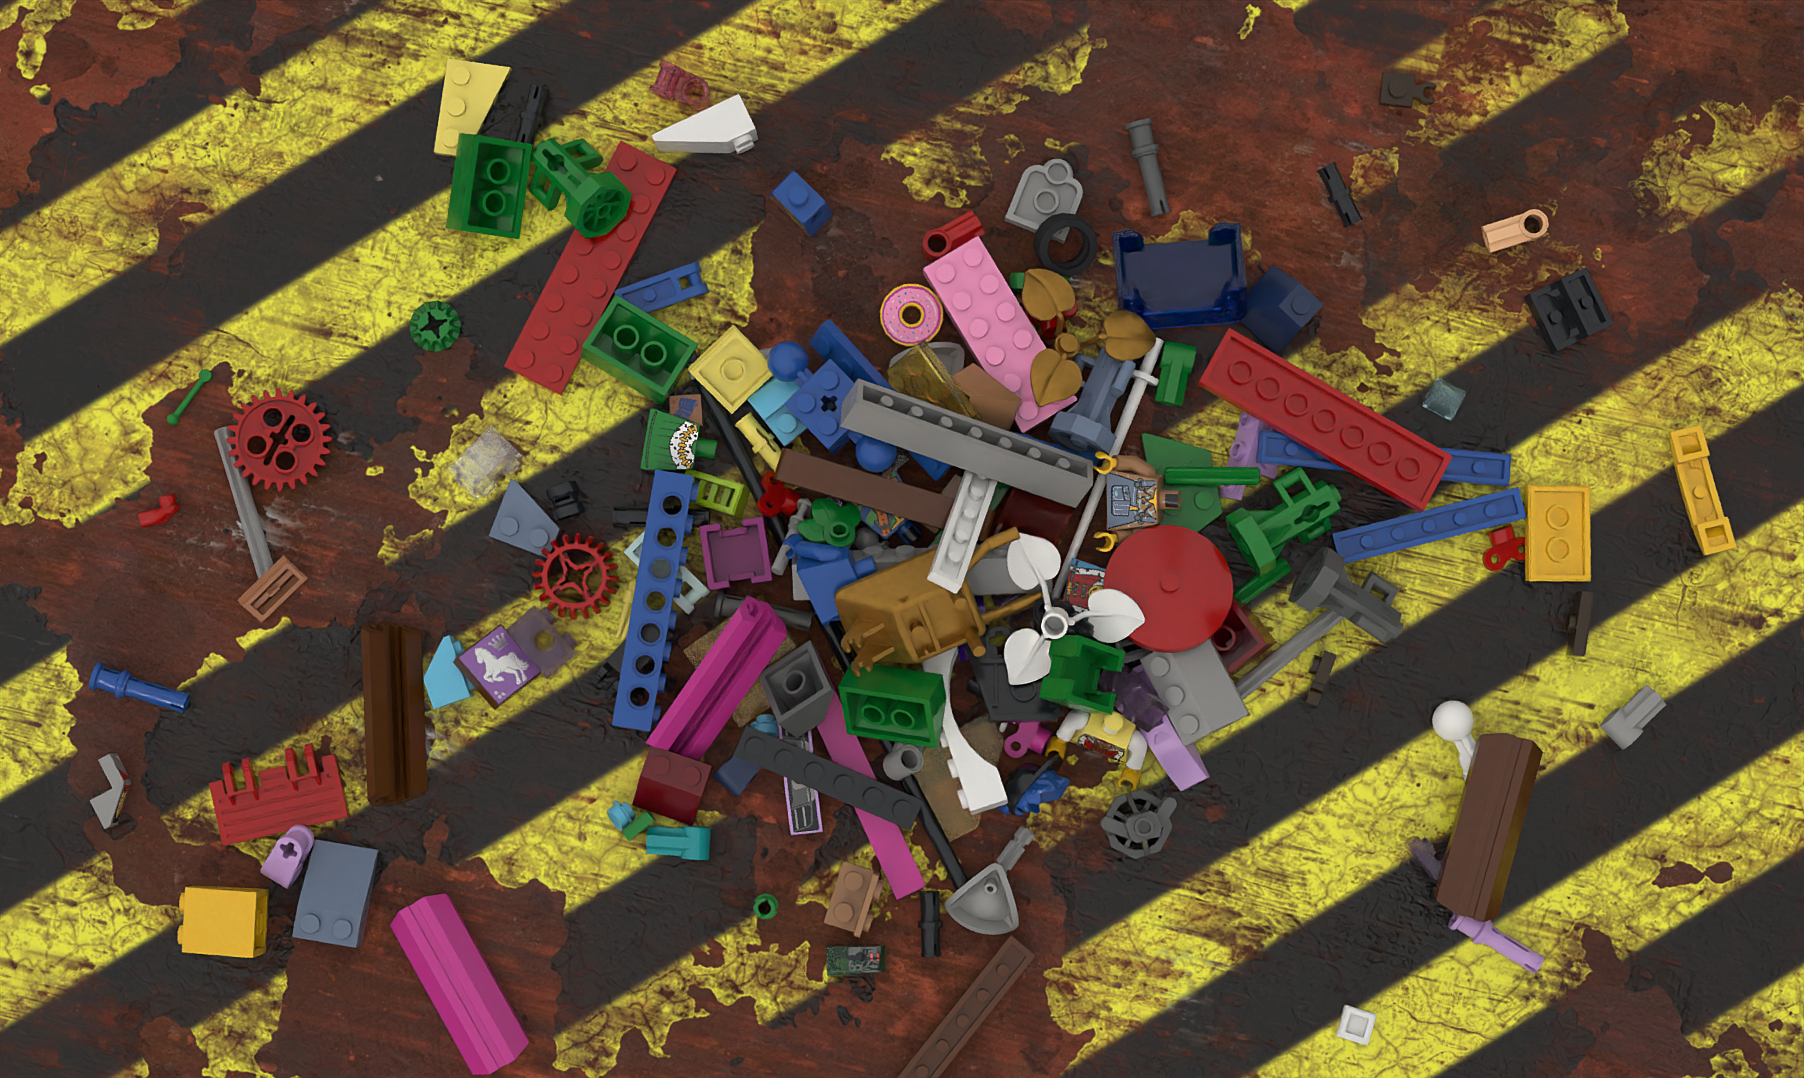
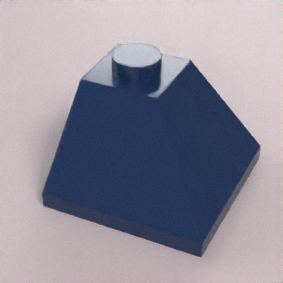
(1278, 308)

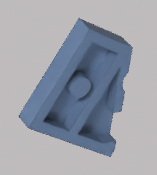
(523, 522)

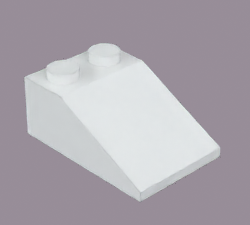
(714, 130)

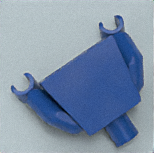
(824, 571)

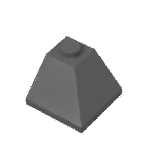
(798, 690)

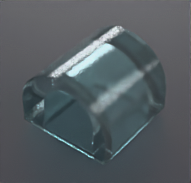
(1444, 398)

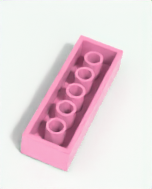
(992, 325)

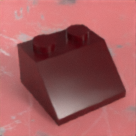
(672, 785)

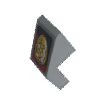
(111, 803)

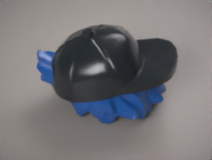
(1032, 786)

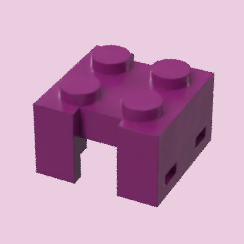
(736, 554)

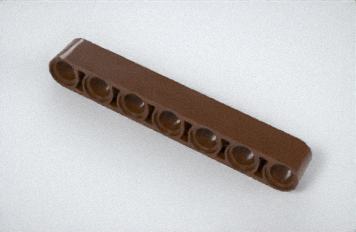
(869, 490)

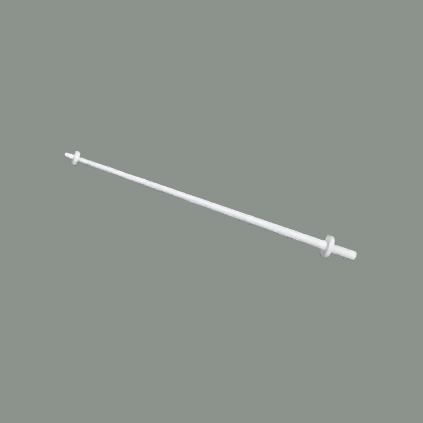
(1122, 428)

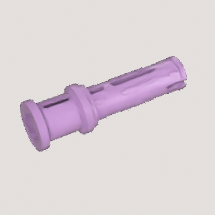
(1502, 943)

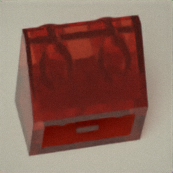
(1034, 516)

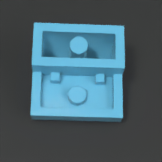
(769, 404)

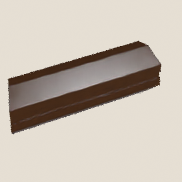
(393, 713)
(1488, 825)

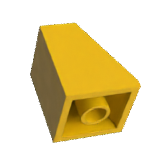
(224, 921)

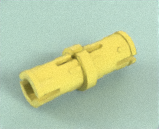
(760, 439)

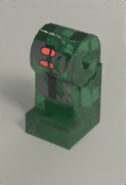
(855, 959)

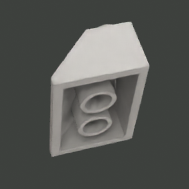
(1195, 691)

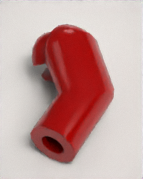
(162, 514)

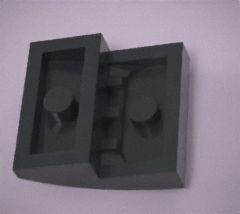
(1569, 310)

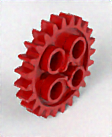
(252, 426)

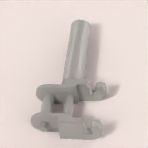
(805, 509)

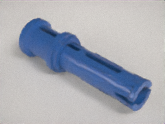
(125, 685)

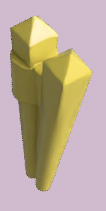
(626, 611)

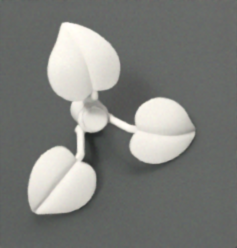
(1026, 652)

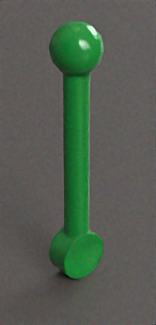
(205, 377)

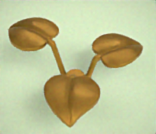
(1052, 371)

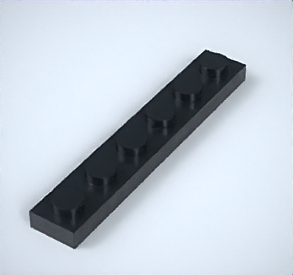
(827, 777)

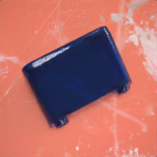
(1182, 280)

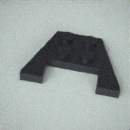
(1005, 701)

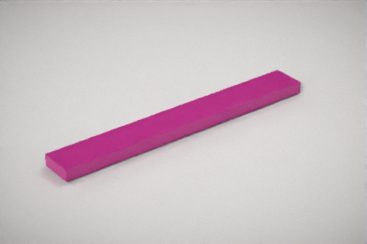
(883, 835)

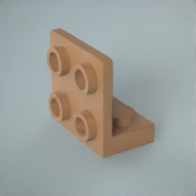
(853, 897)

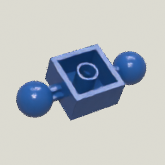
(789, 363)

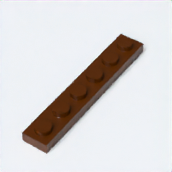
(969, 1011)

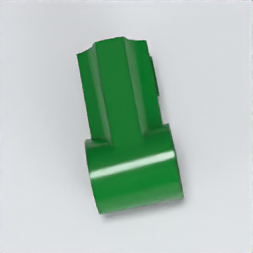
(1175, 365)

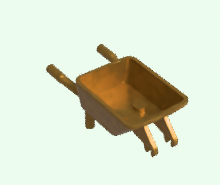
(910, 619)

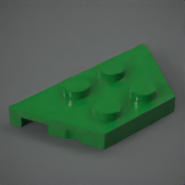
(1199, 502)

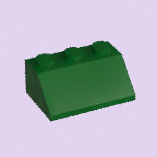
(489, 185)
(638, 350)
(894, 704)

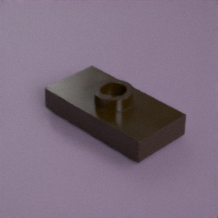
(1579, 623)

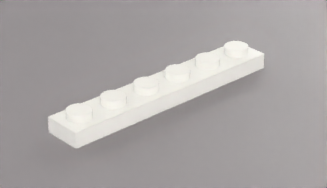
(961, 531)

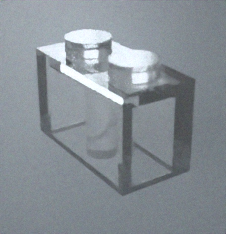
(484, 463)

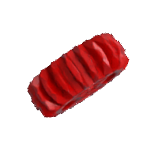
(561, 554)

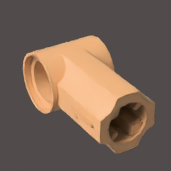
(1512, 231)

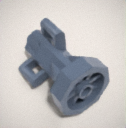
(1088, 421)

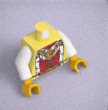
(1105, 735)

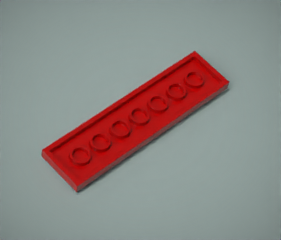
(588, 276)
(1325, 420)

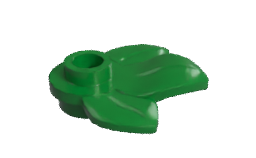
(828, 521)

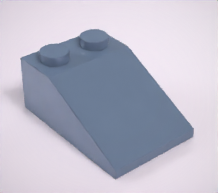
(336, 894)

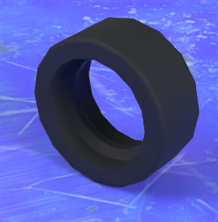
(1050, 227)

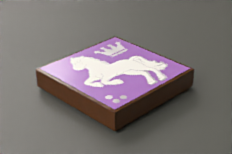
(497, 667)

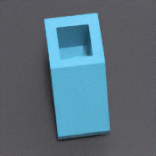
(443, 679)

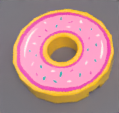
(911, 296)

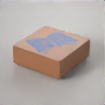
(687, 407)

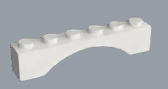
(979, 779)

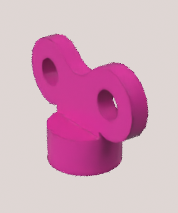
(1029, 736)

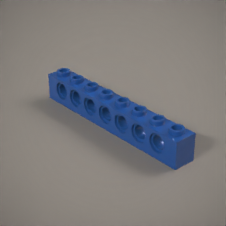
(626, 712)

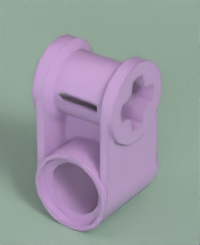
(288, 856)

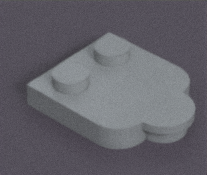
(1044, 193)

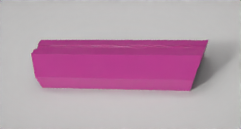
(721, 680)
(460, 983)

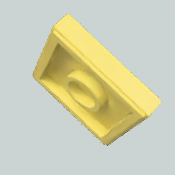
(731, 369)

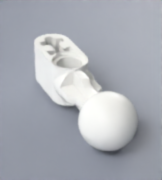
(1454, 723)

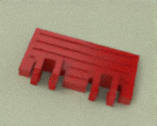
(281, 799)

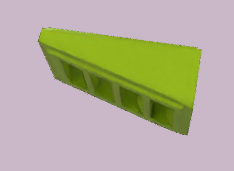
(738, 501)

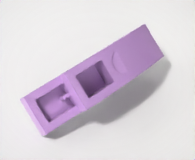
(1179, 761)

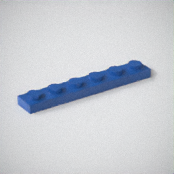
(834, 345)
(1429, 525)

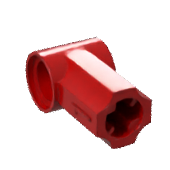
(953, 235)

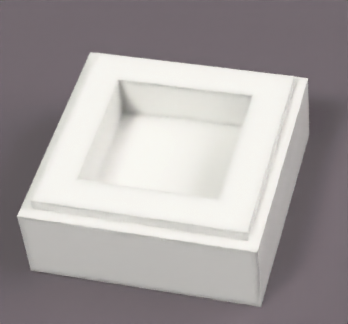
(1356, 1024)

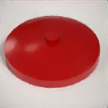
(1177, 584)

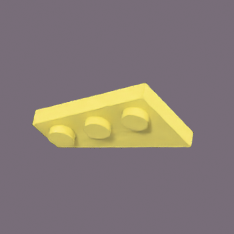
(466, 101)

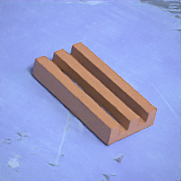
(268, 585)

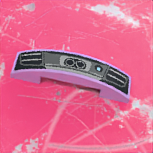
(802, 801)

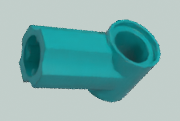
(686, 842)

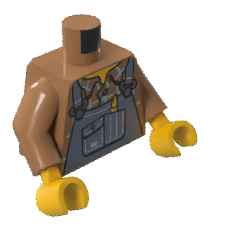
(1133, 497)

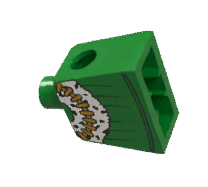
(674, 442)

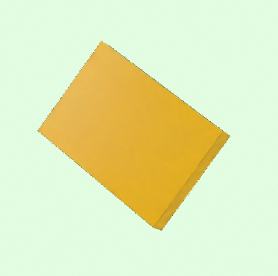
(1557, 533)

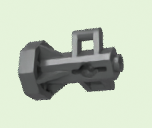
(1327, 585)
(1139, 824)

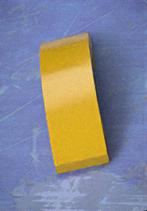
(1699, 490)

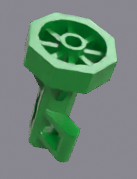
(592, 200)
(1264, 533)

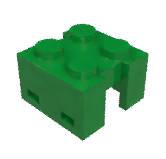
(1076, 674)

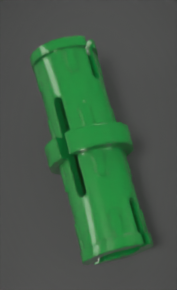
(773, 903)

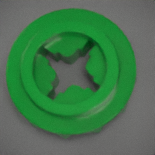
(448, 331)

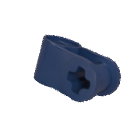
(736, 774)

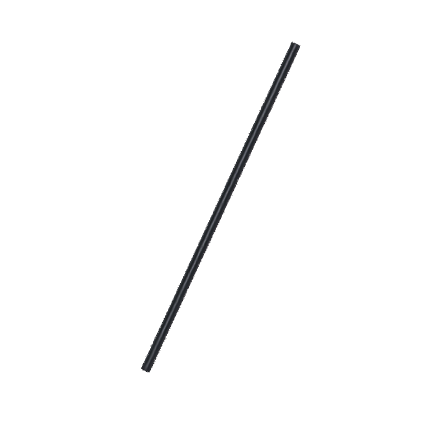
(830, 631)

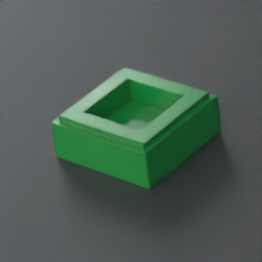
(638, 825)

